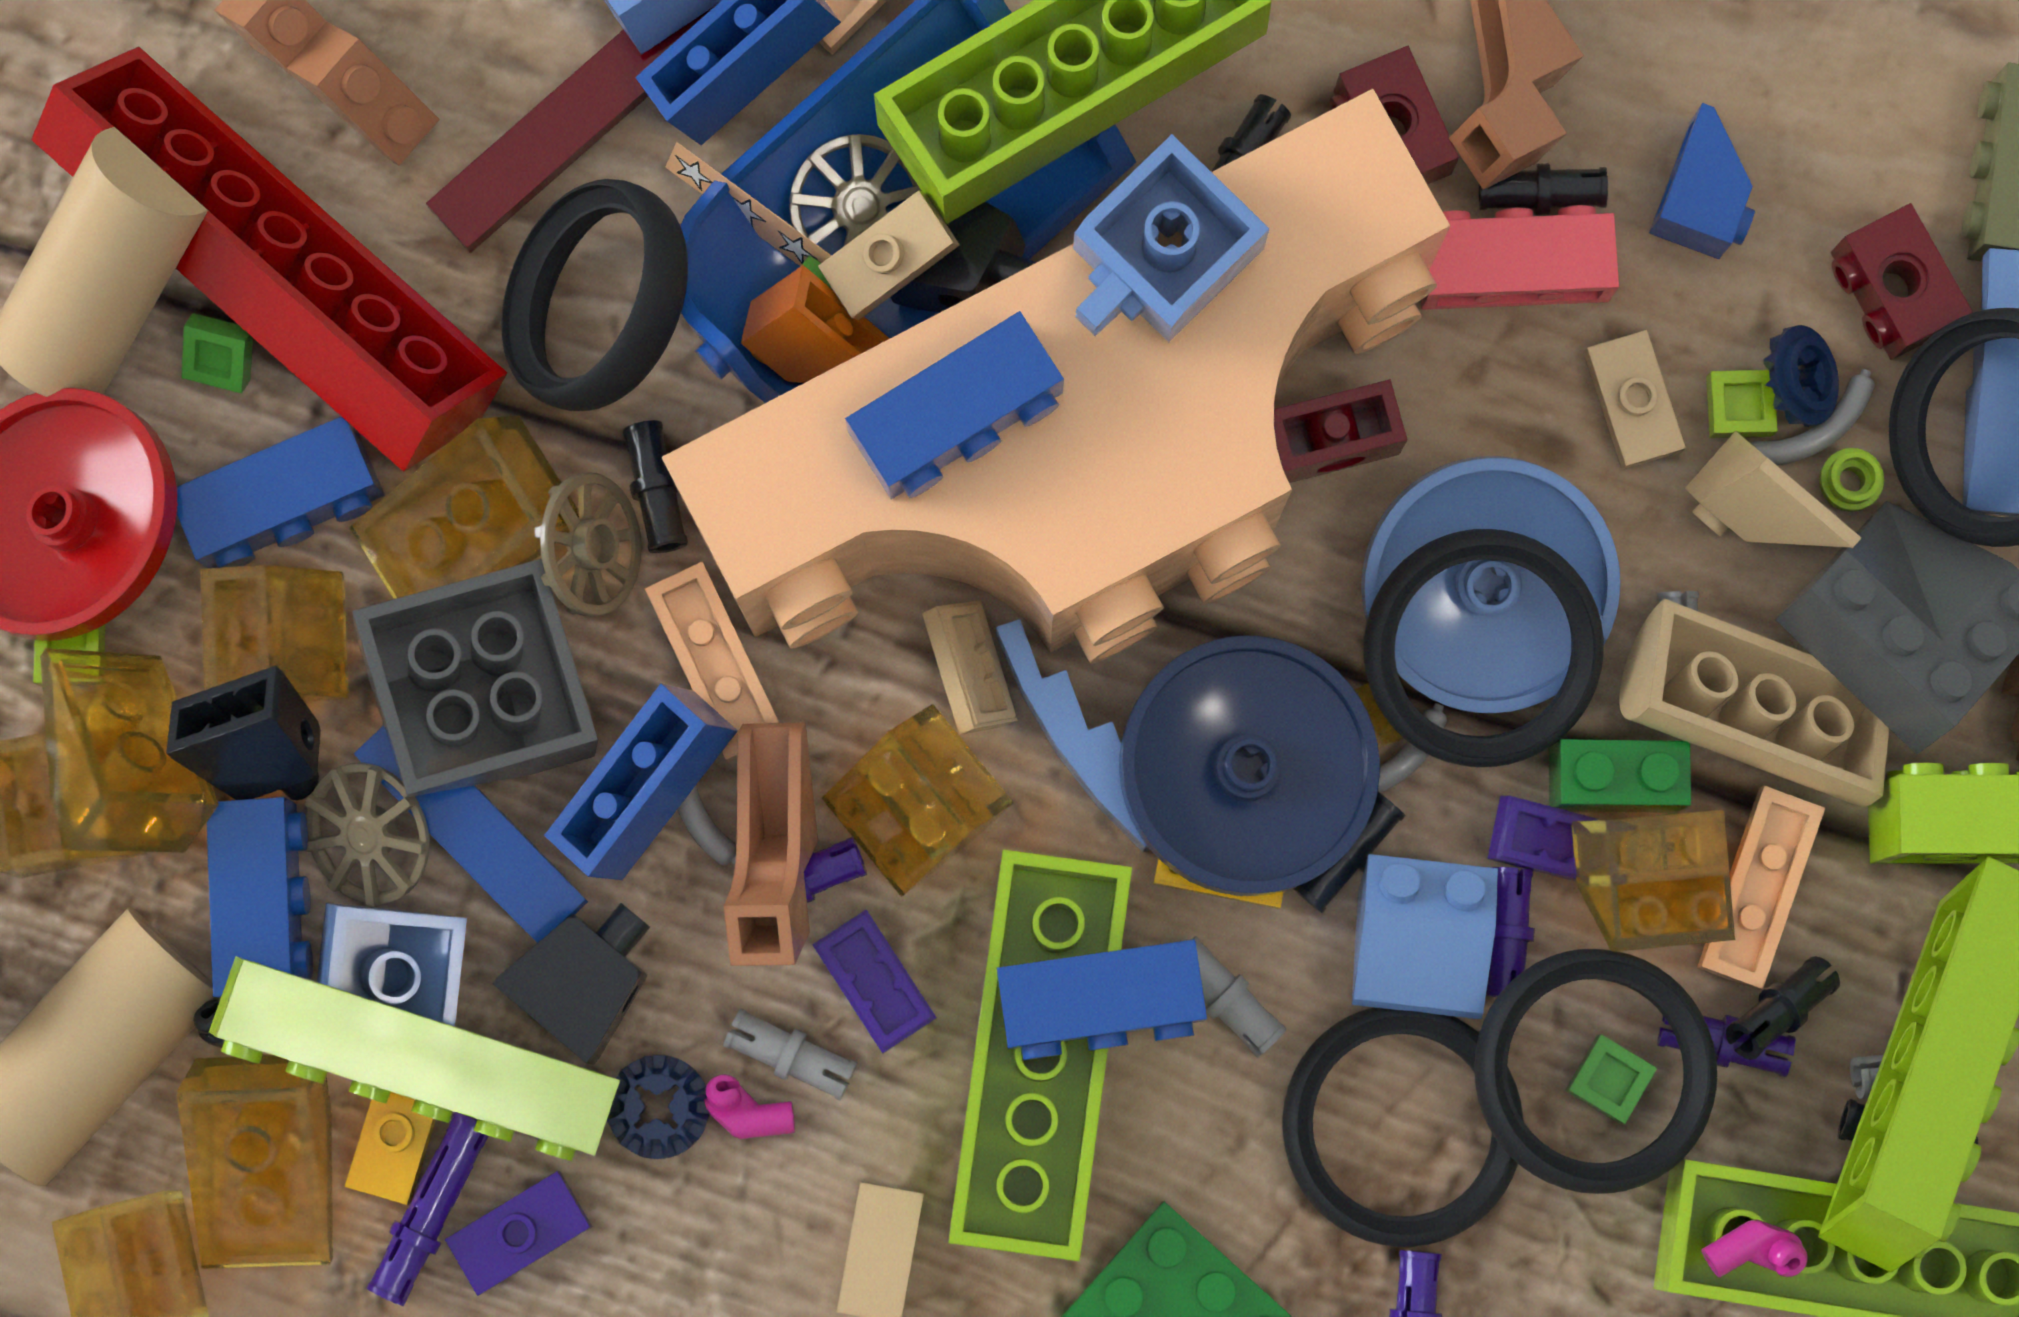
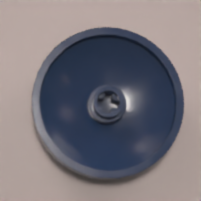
(1249, 765)

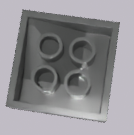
(1911, 622)
(475, 681)

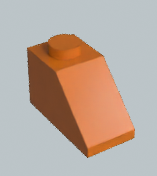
(804, 328)

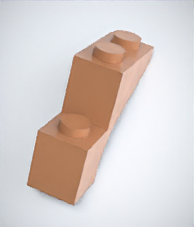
(1520, 56)
(336, 70)
(774, 844)

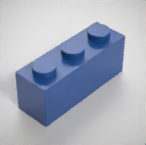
(731, 60)
(957, 407)
(277, 495)
(640, 782)
(257, 887)
(1102, 998)

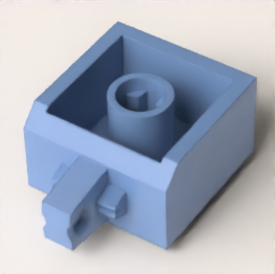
(1167, 283)

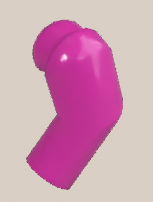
(742, 1114)
(1759, 1244)

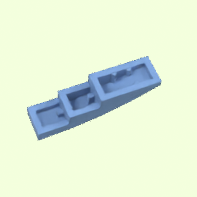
(1993, 401)
(1087, 754)

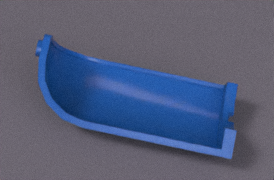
(735, 265)

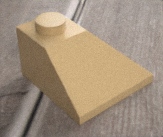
(1762, 502)

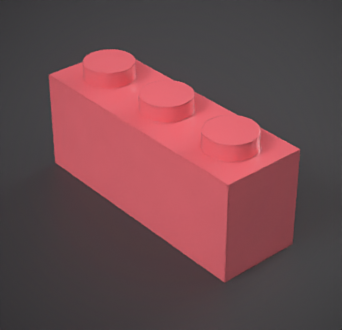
(1525, 259)

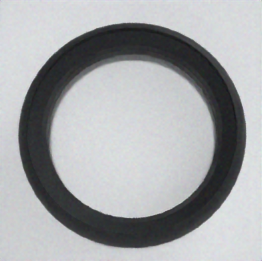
(650, 320)
(1908, 428)
(1555, 719)
(1696, 1052)
(1308, 1168)

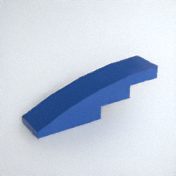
(489, 849)

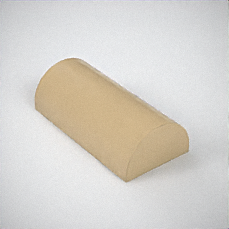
(96, 270)
(1753, 703)
(93, 1044)

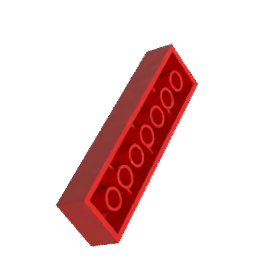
(285, 264)

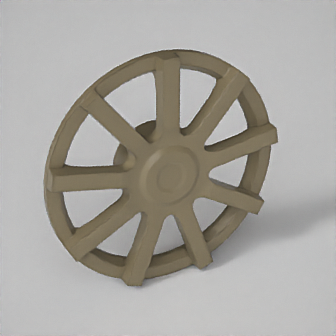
(856, 201)
(590, 544)
(366, 834)

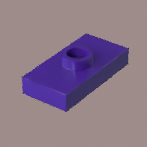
(1534, 837)
(874, 981)
(518, 1233)

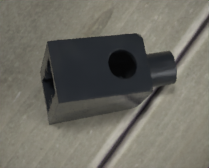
(986, 255)
(248, 737)
(579, 980)

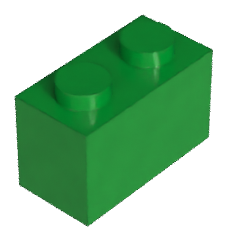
(1620, 775)

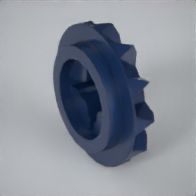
(1804, 393)
(688, 1107)

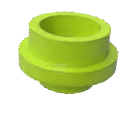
(1864, 466)

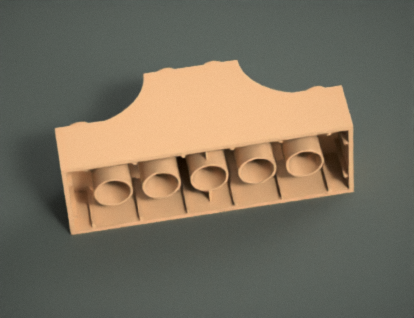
(1145, 467)

